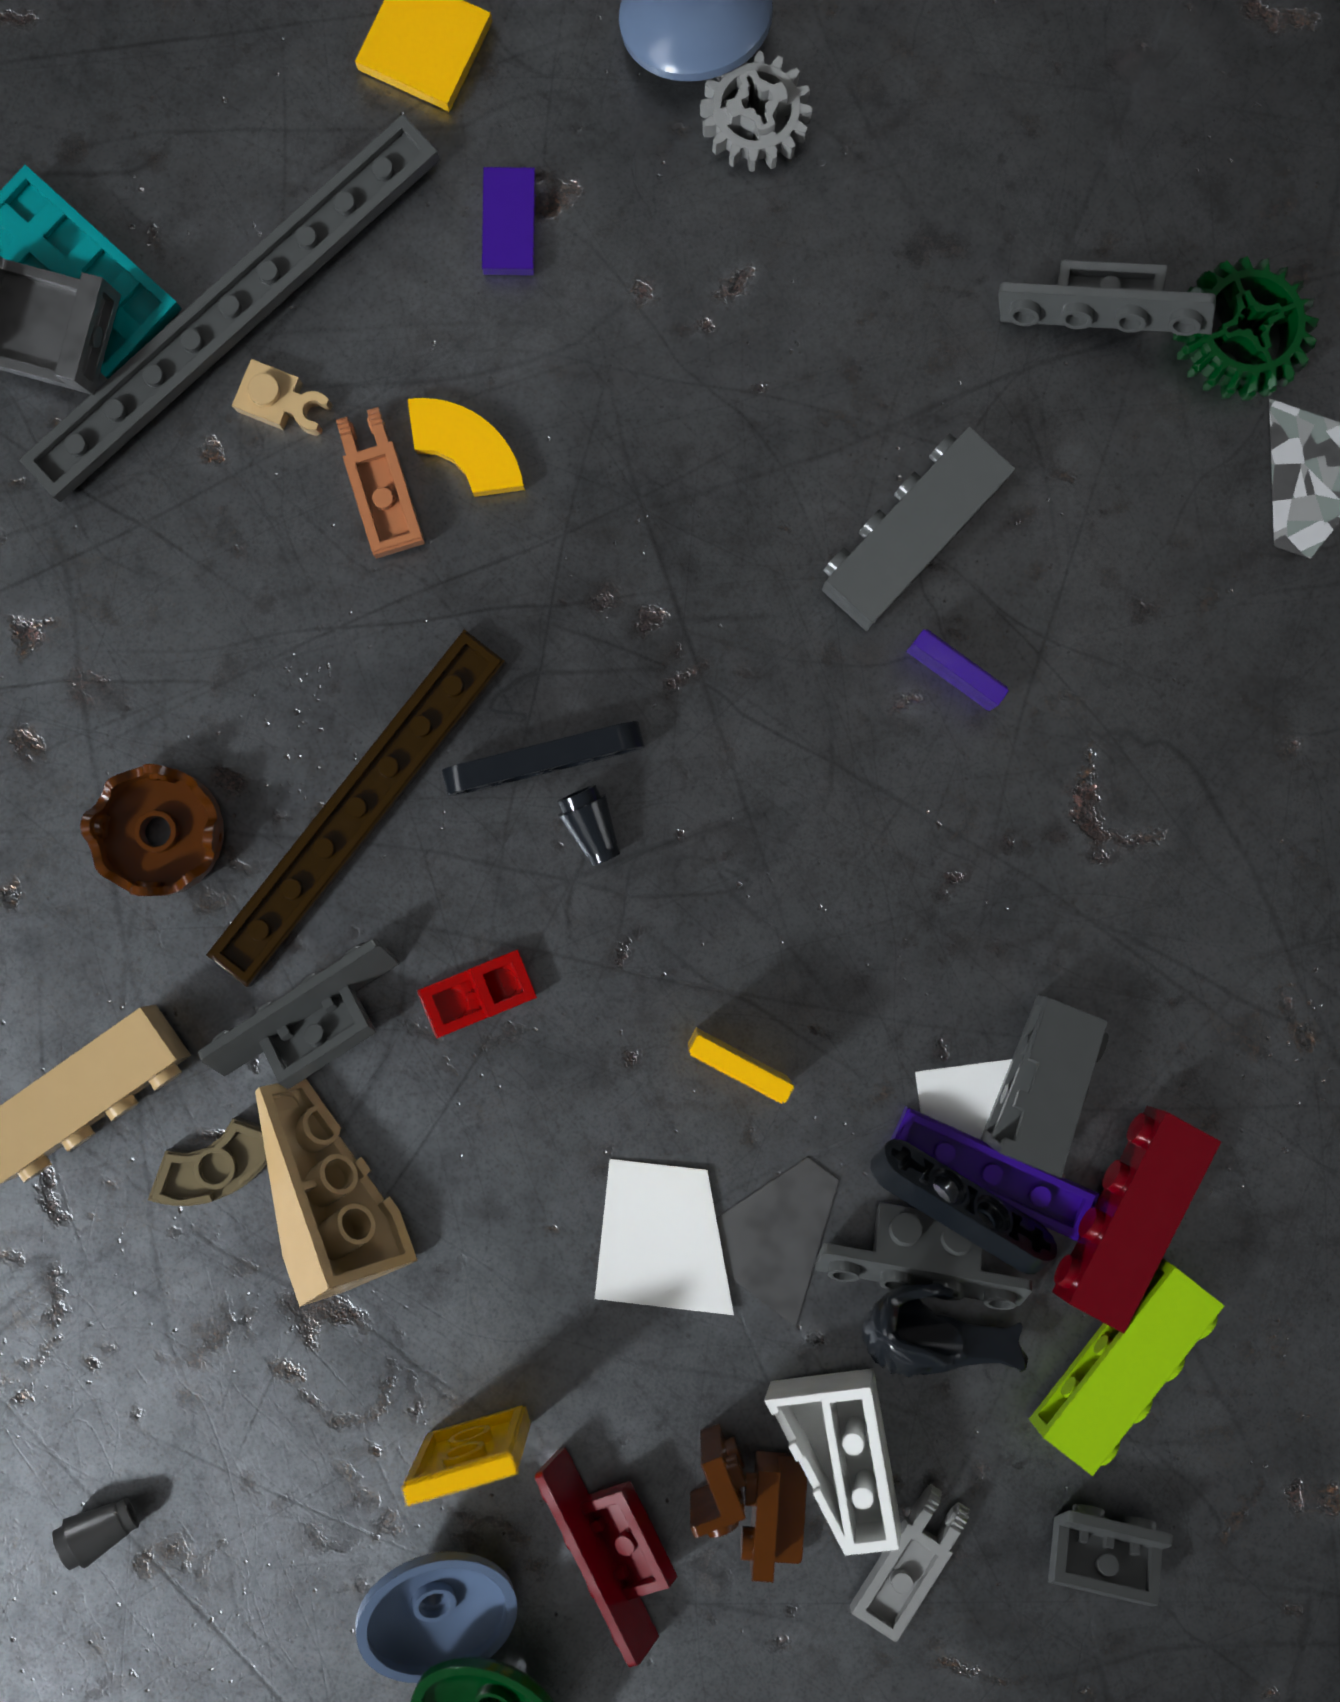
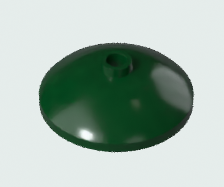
(477, 1681)

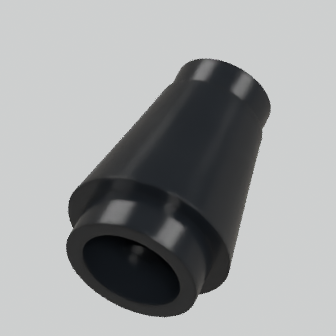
(590, 823)

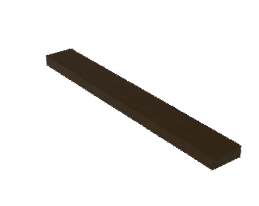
(356, 809)

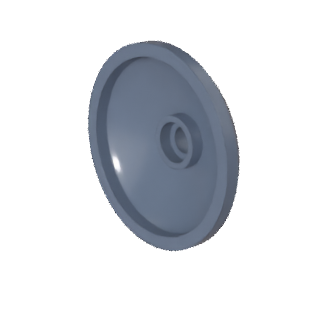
(693, 36)
(433, 1613)

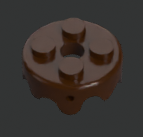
(118, 831)

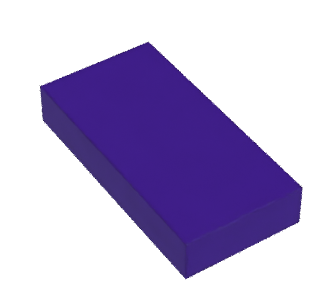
(508, 221)
(957, 670)

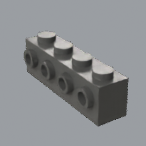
(917, 528)

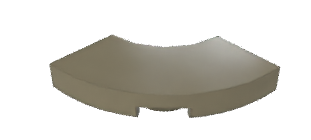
(211, 1171)

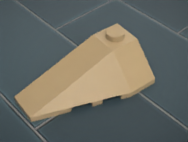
(326, 1208)

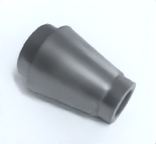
(93, 1533)

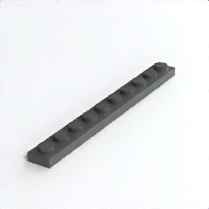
(230, 308)

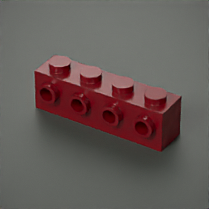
(1134, 1217)

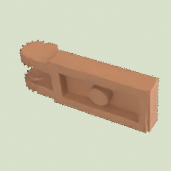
(380, 489)

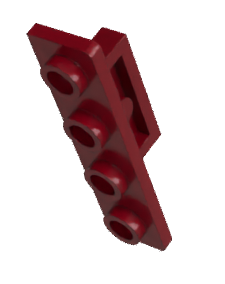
(612, 1549)

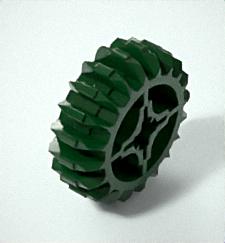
(1282, 307)

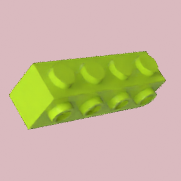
(1122, 1372)

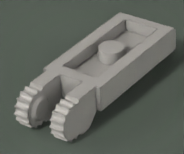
(906, 1575)

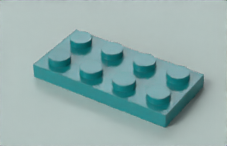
(51, 235)

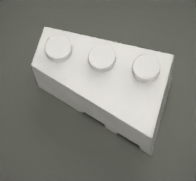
(843, 1449)

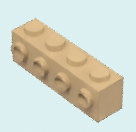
(86, 1088)

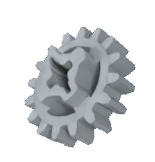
(740, 127)

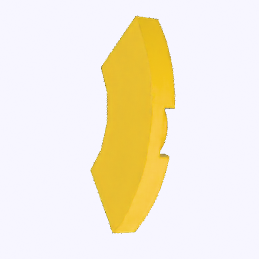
(467, 442)

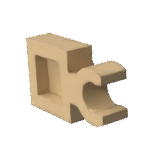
(274, 397)

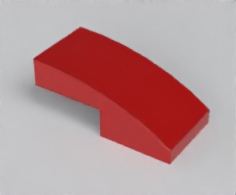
(476, 994)

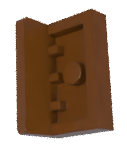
(720, 1504)
(778, 1514)

